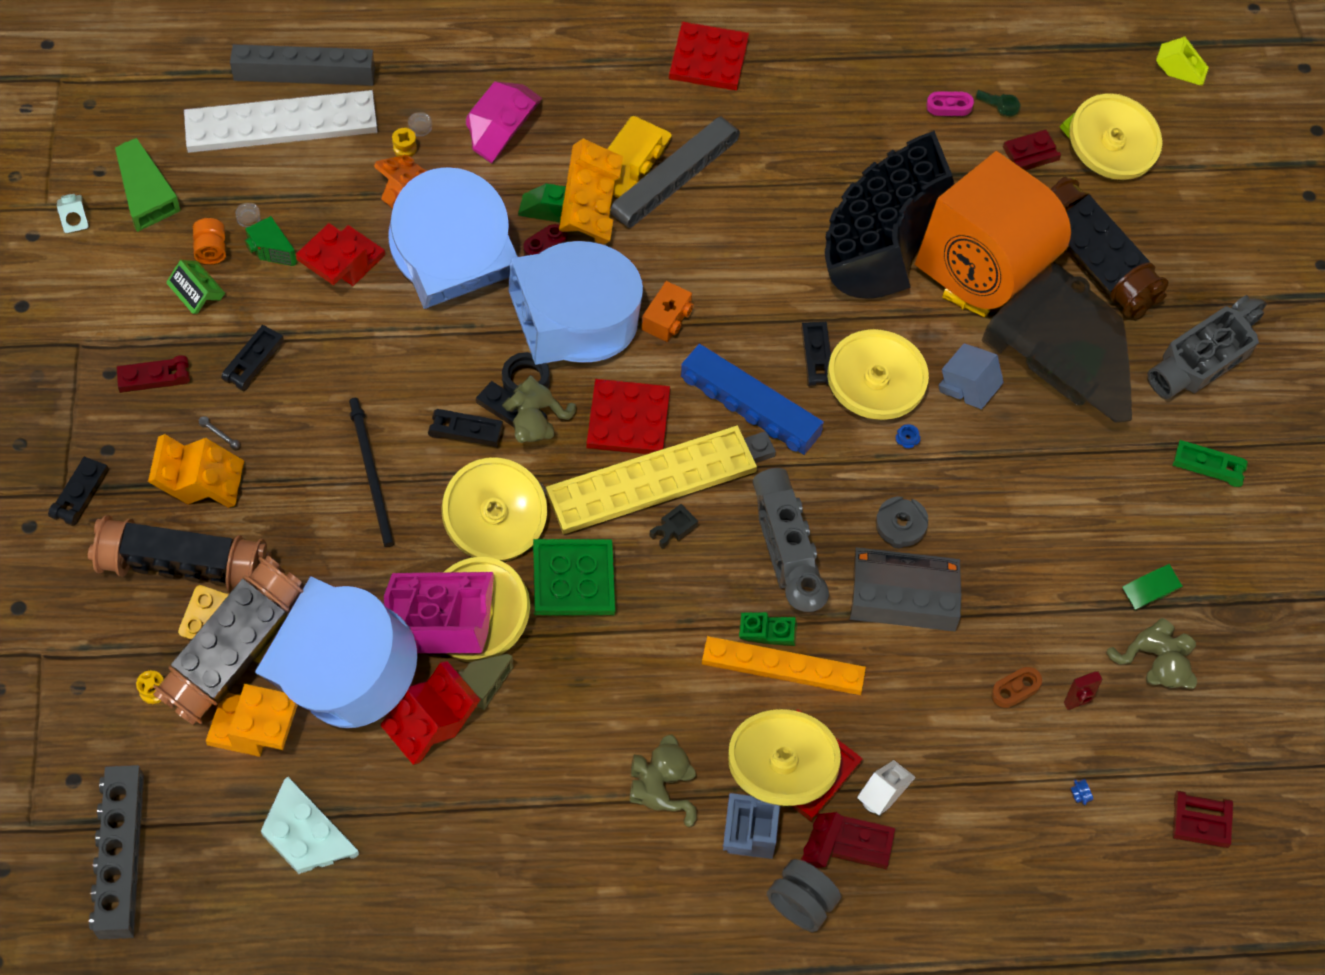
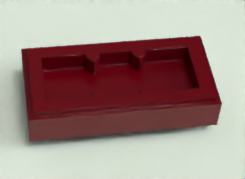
(1083, 690)

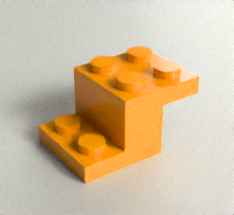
(196, 471)
(252, 721)

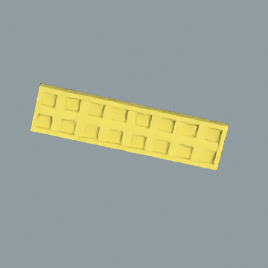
(650, 479)

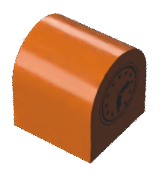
(993, 233)

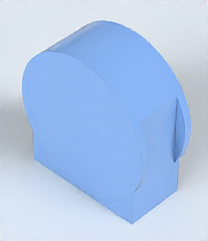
(450, 234)
(576, 301)
(341, 655)

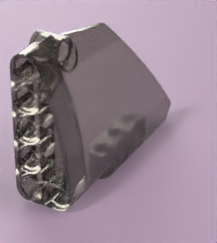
(1068, 340)

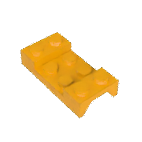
(590, 190)

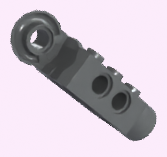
(1208, 349)
(788, 540)

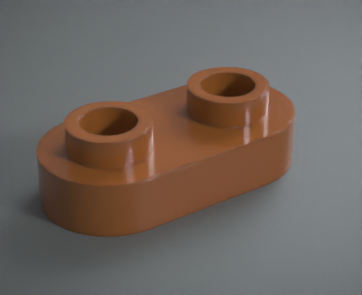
(1014, 687)

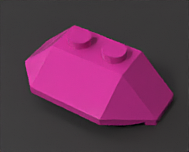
(499, 117)

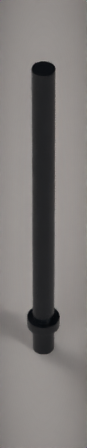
(358, 415)

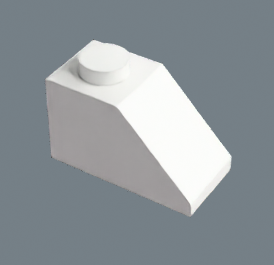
(885, 787)

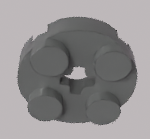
(899, 535)

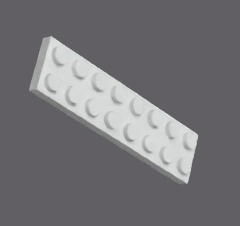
(280, 121)

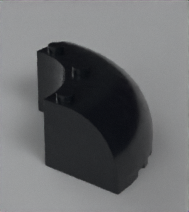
(886, 219)

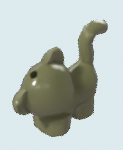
(530, 422)
(1170, 666)
(667, 765)

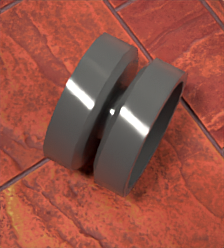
(804, 895)

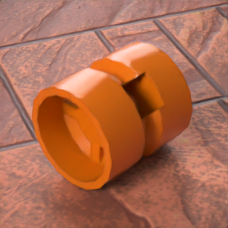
(209, 241)

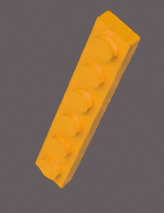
(783, 665)

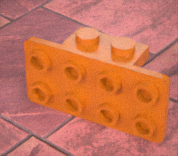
(399, 172)

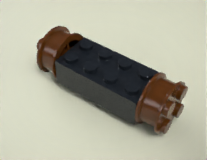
(1108, 253)

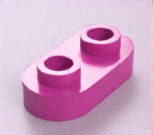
(950, 103)

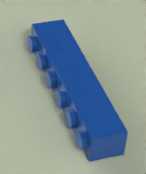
(751, 399)

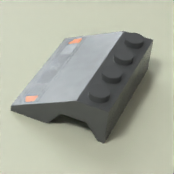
(906, 589)

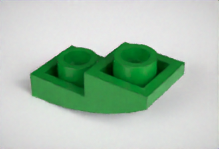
(1152, 587)
(768, 630)

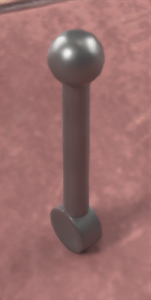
(204, 422)

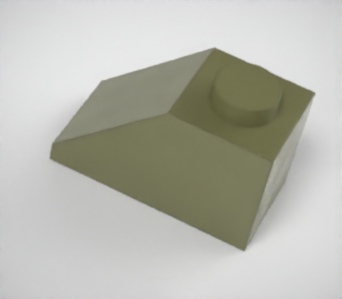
(487, 676)

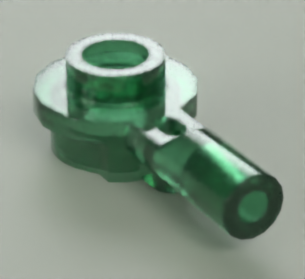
(1006, 105)

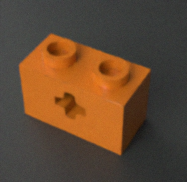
(667, 311)

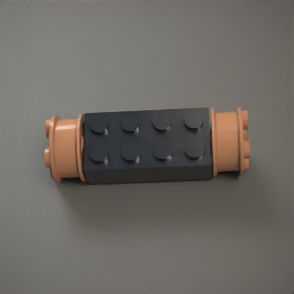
(173, 552)
(230, 641)

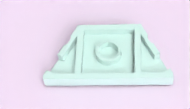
(303, 831)

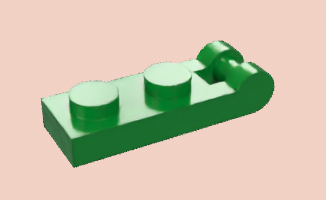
(1210, 463)

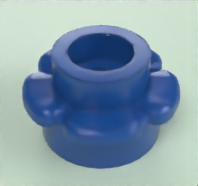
(910, 431)
(1081, 792)

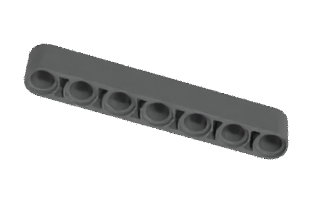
(674, 172)

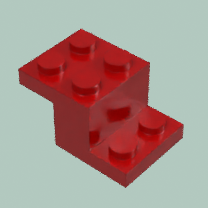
(340, 254)
(430, 712)

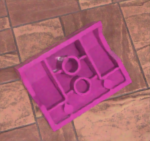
(443, 609)

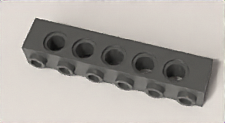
(120, 921)

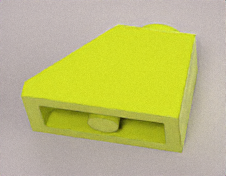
(1182, 61)

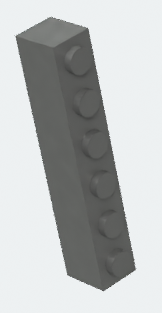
(302, 65)

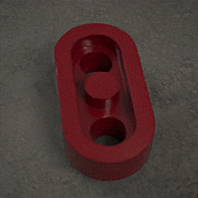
(544, 240)

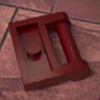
(1201, 826)

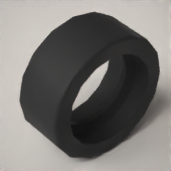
(523, 360)

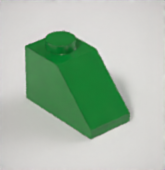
(543, 203)

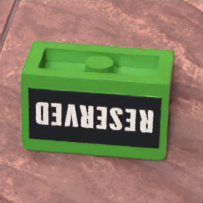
(193, 285)

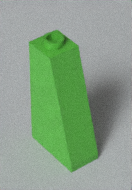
(146, 189)

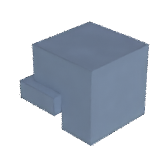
(972, 375)
(750, 826)

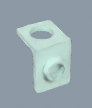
(68, 204)

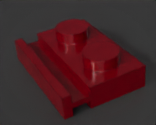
(1032, 150)
(864, 842)

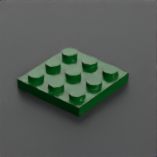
(573, 577)

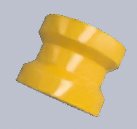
(404, 142)
(145, 683)

